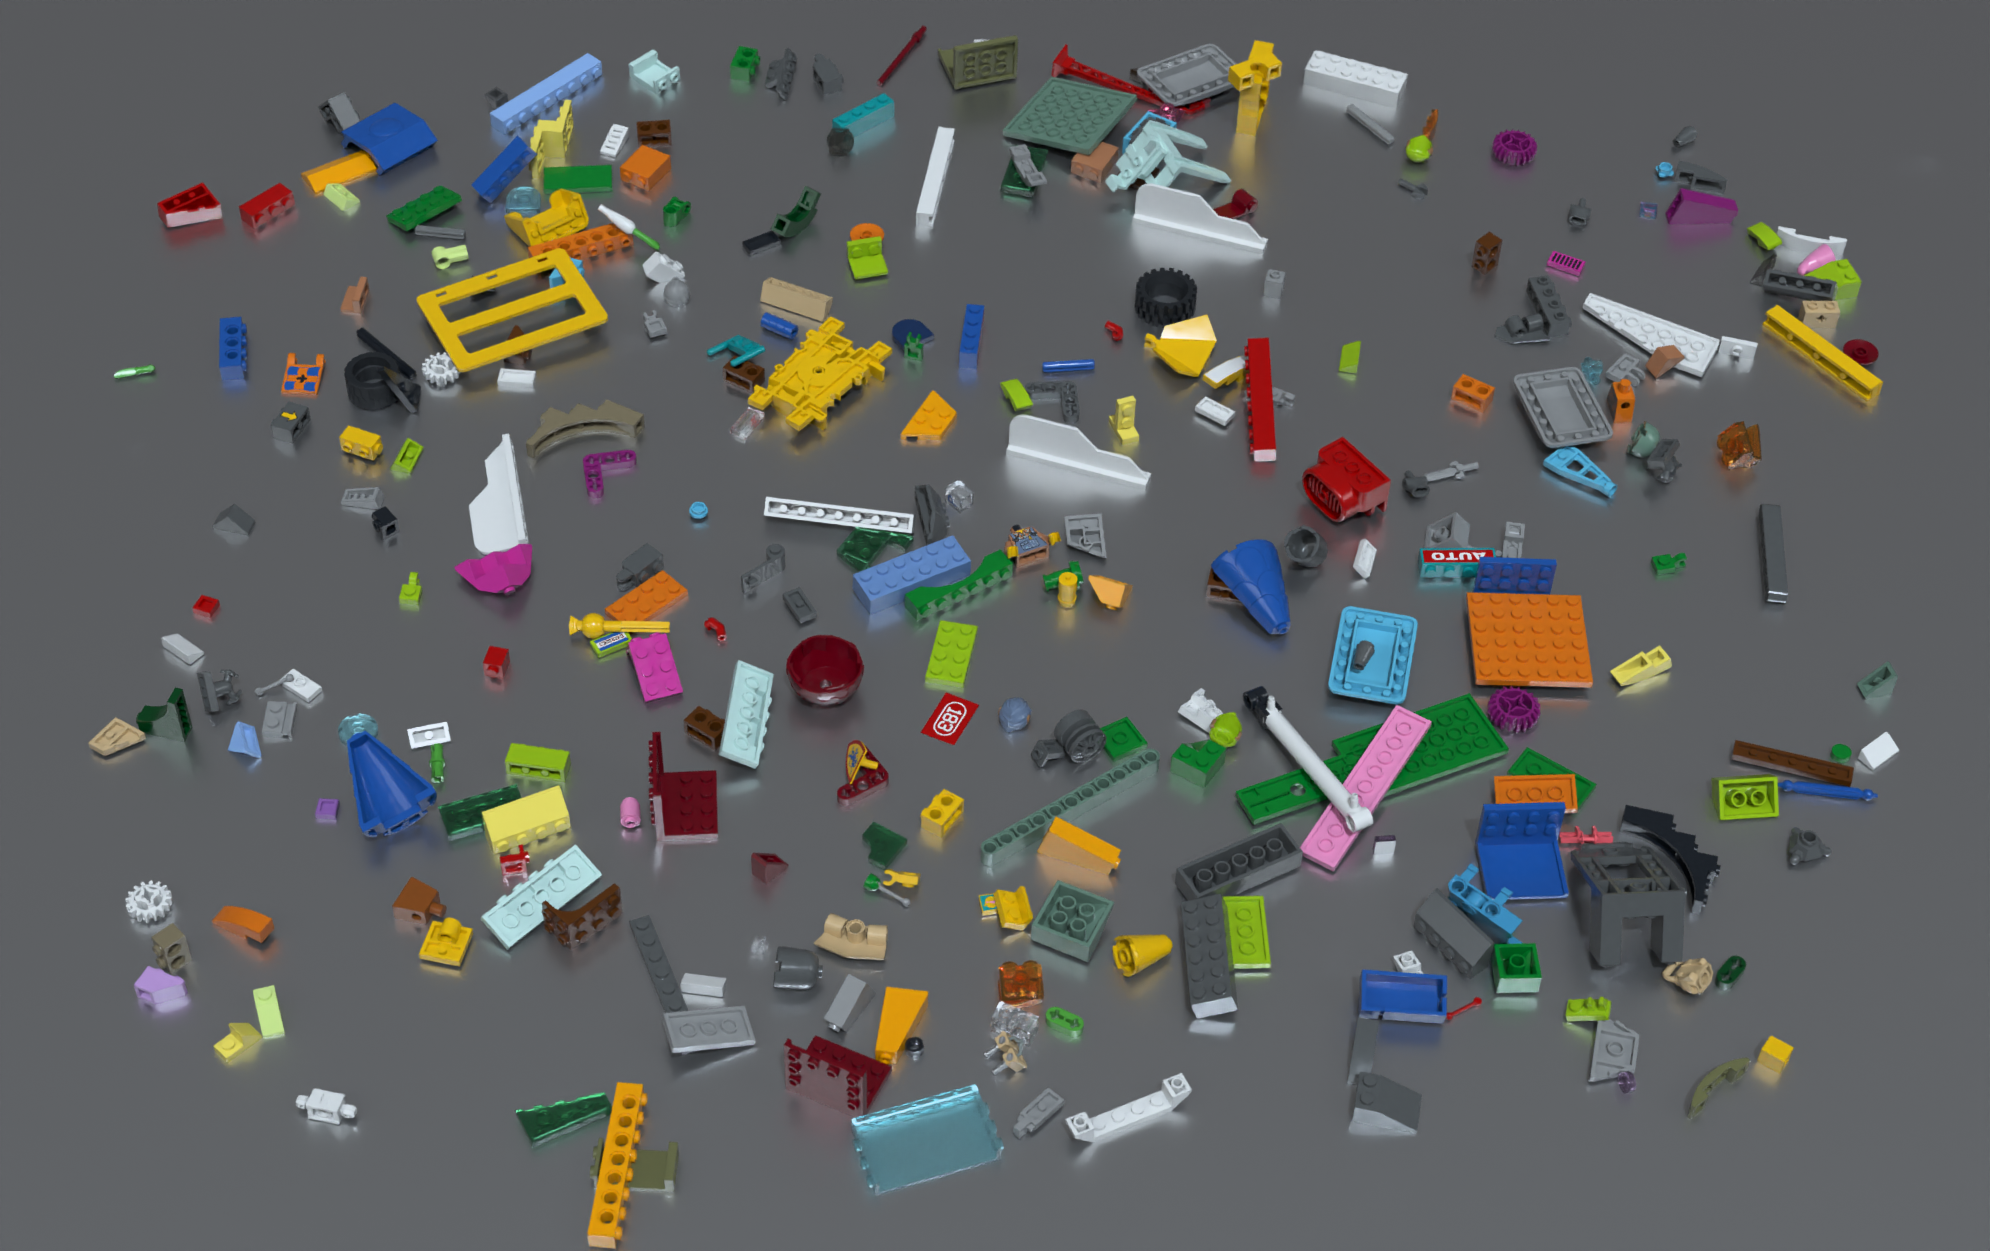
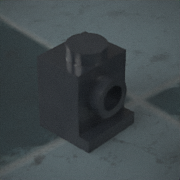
(385, 522)

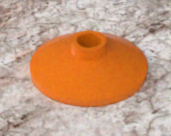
(866, 230)

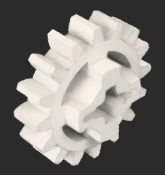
(439, 369)
(138, 902)

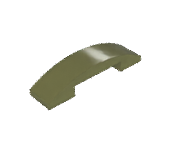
(1730, 1070)

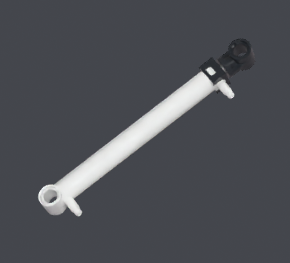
(1271, 717)

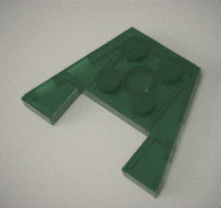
(866, 544)

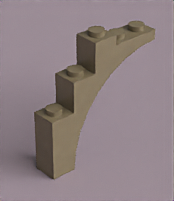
(582, 419)

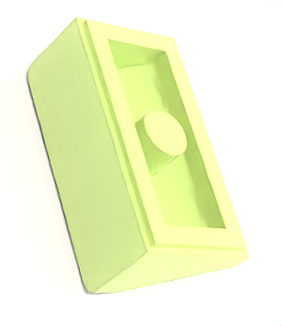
(340, 196)

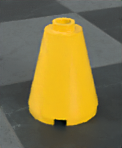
(1138, 952)

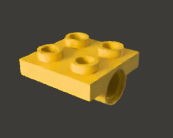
(446, 942)

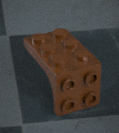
(578, 925)

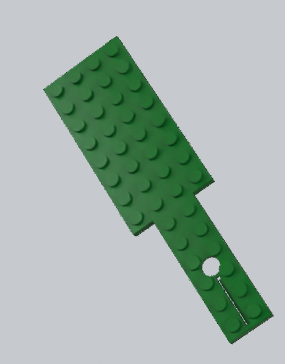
(1455, 741)

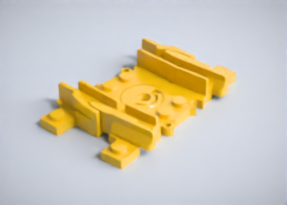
(805, 394)

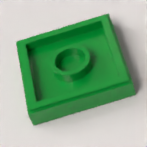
(1122, 739)

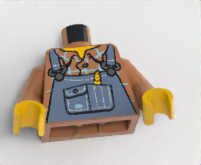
(1028, 545)

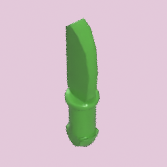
(133, 371)

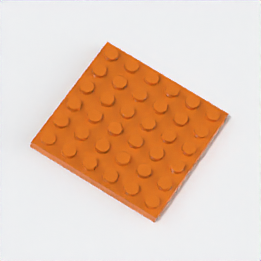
(1528, 640)

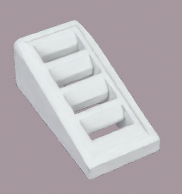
(615, 139)

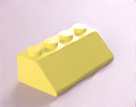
(526, 820)

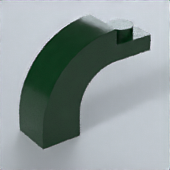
(800, 217)

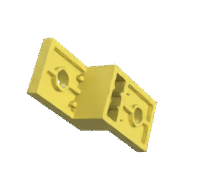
(551, 138)

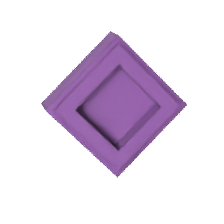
(327, 809)

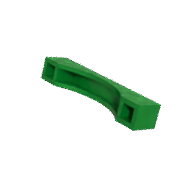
(928, 600)

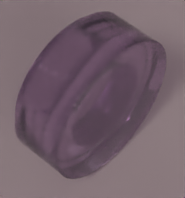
(1627, 1082)

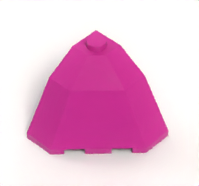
(499, 570)

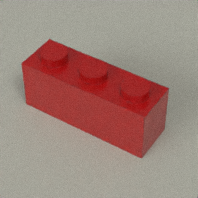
(266, 205)

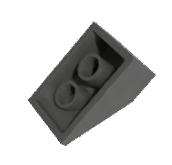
(1386, 1103)

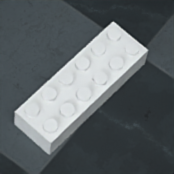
(1355, 79)

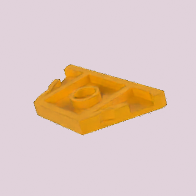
(931, 419)

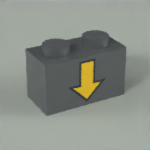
(290, 422)

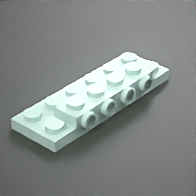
(746, 714)
(557, 884)

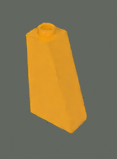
(1078, 847)
(898, 1021)

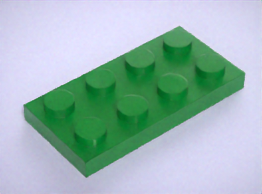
(423, 208)

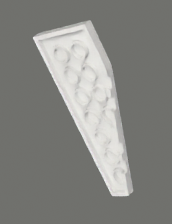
(1655, 332)

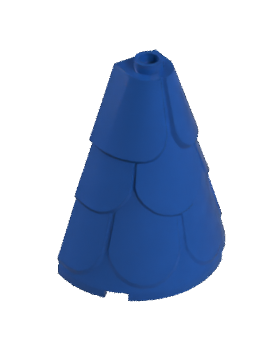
(1257, 581)
(385, 787)

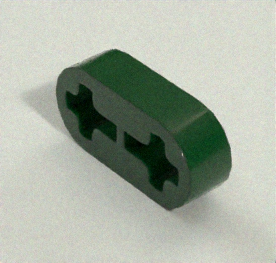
(1726, 970)

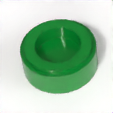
(1840, 753)

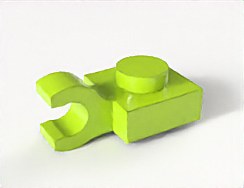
(411, 593)

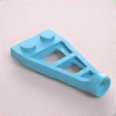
(1565, 456)

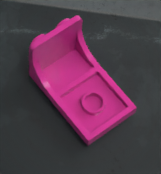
(654, 667)

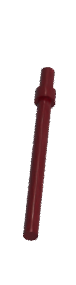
(915, 38)

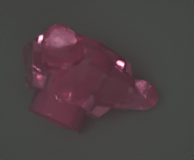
(1169, 112)

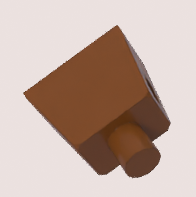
(418, 903)

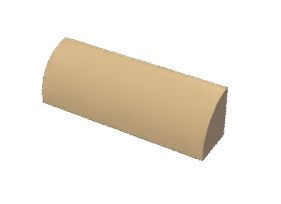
(796, 299)

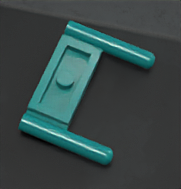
(739, 345)

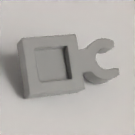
(654, 325)

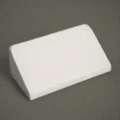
(182, 648)
(428, 735)
(1878, 751)
(703, 985)

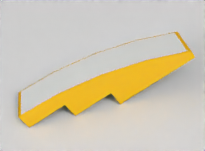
(1227, 372)

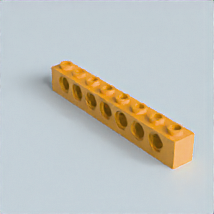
(607, 1234)

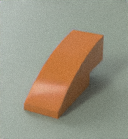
(244, 923)

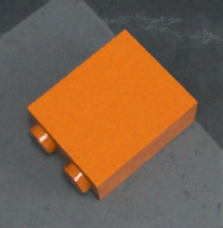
(645, 167)

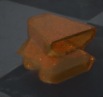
(1740, 446)
(1021, 984)

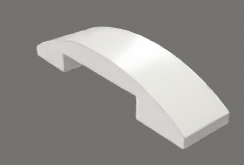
(1808, 244)

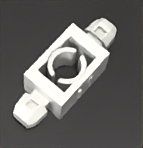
(326, 1106)

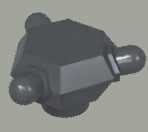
(1806, 846)

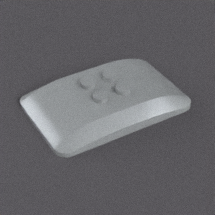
(1189, 75)
(1562, 407)

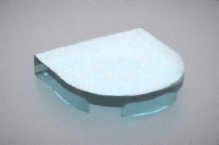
(524, 201)

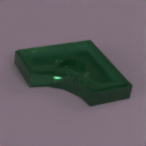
(884, 845)

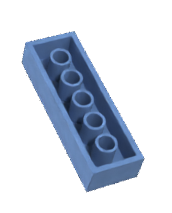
(926, 567)

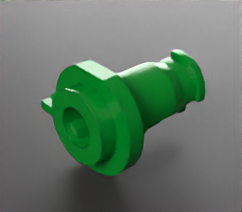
(1052, 579)

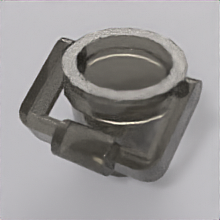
(840, 141)

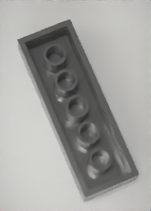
(1240, 865)
(1209, 956)

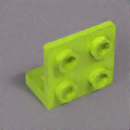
(866, 257)

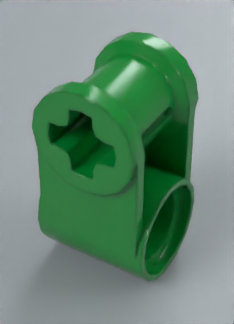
(675, 211)

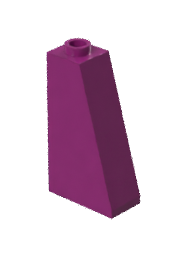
(1700, 208)

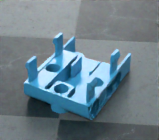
(1482, 910)

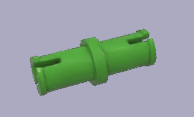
(437, 763)

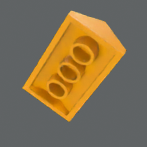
(339, 171)

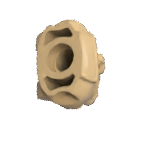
(1692, 975)

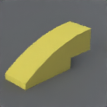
(1642, 667)

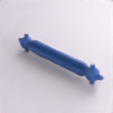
(1827, 790)

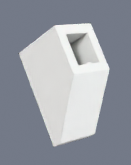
(662, 268)

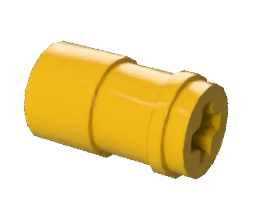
(1067, 589)

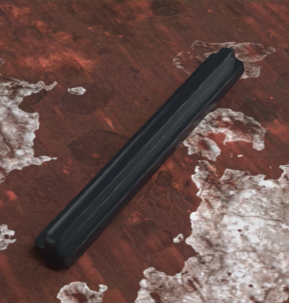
(379, 347)

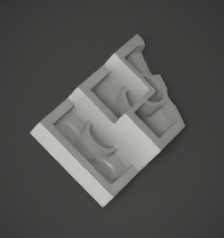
(1086, 533)

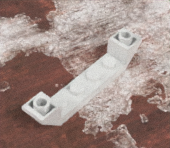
(1131, 1114)

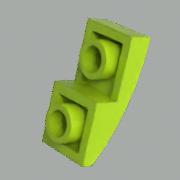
(1765, 235)
(1017, 394)

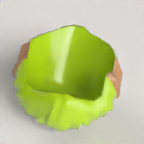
(1419, 149)
(1225, 730)

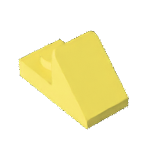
(240, 1039)

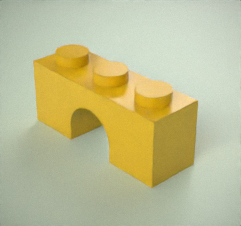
(1243, 74)

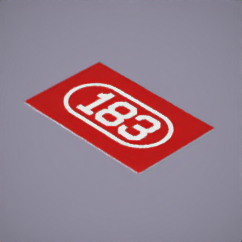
(949, 718)

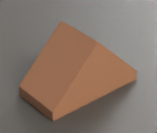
(1663, 360)

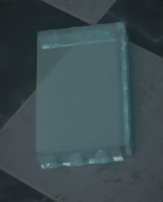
(926, 1139)

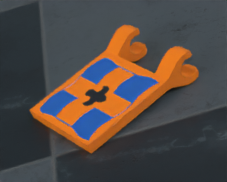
(302, 378)

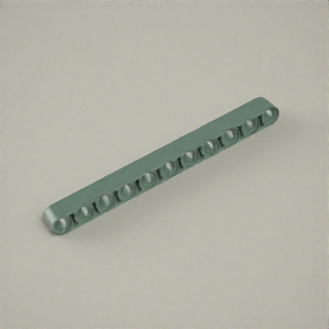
(1070, 806)

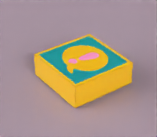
(987, 904)

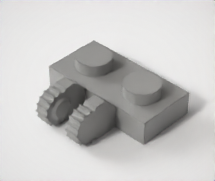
(1626, 368)

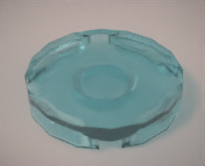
(356, 724)

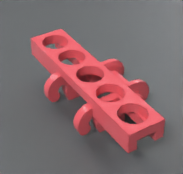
(1578, 837)

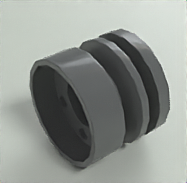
(1080, 736)

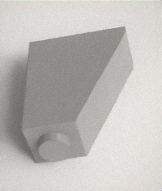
(848, 1004)

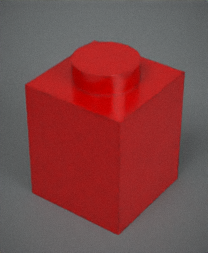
(496, 662)

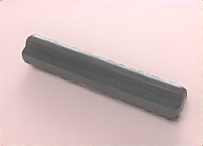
(440, 232)

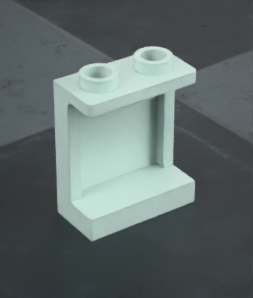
(653, 73)

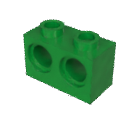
(744, 64)

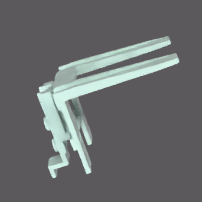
(1153, 146)

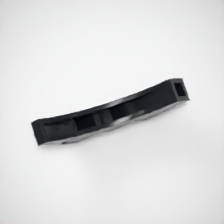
(1679, 847)

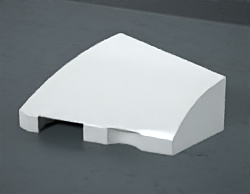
(1200, 710)

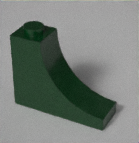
(167, 721)

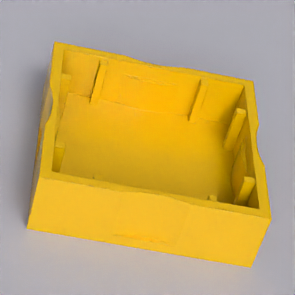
(1253, 99)

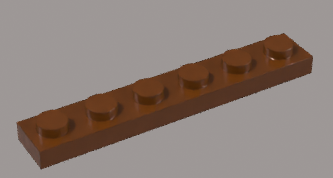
(1792, 763)

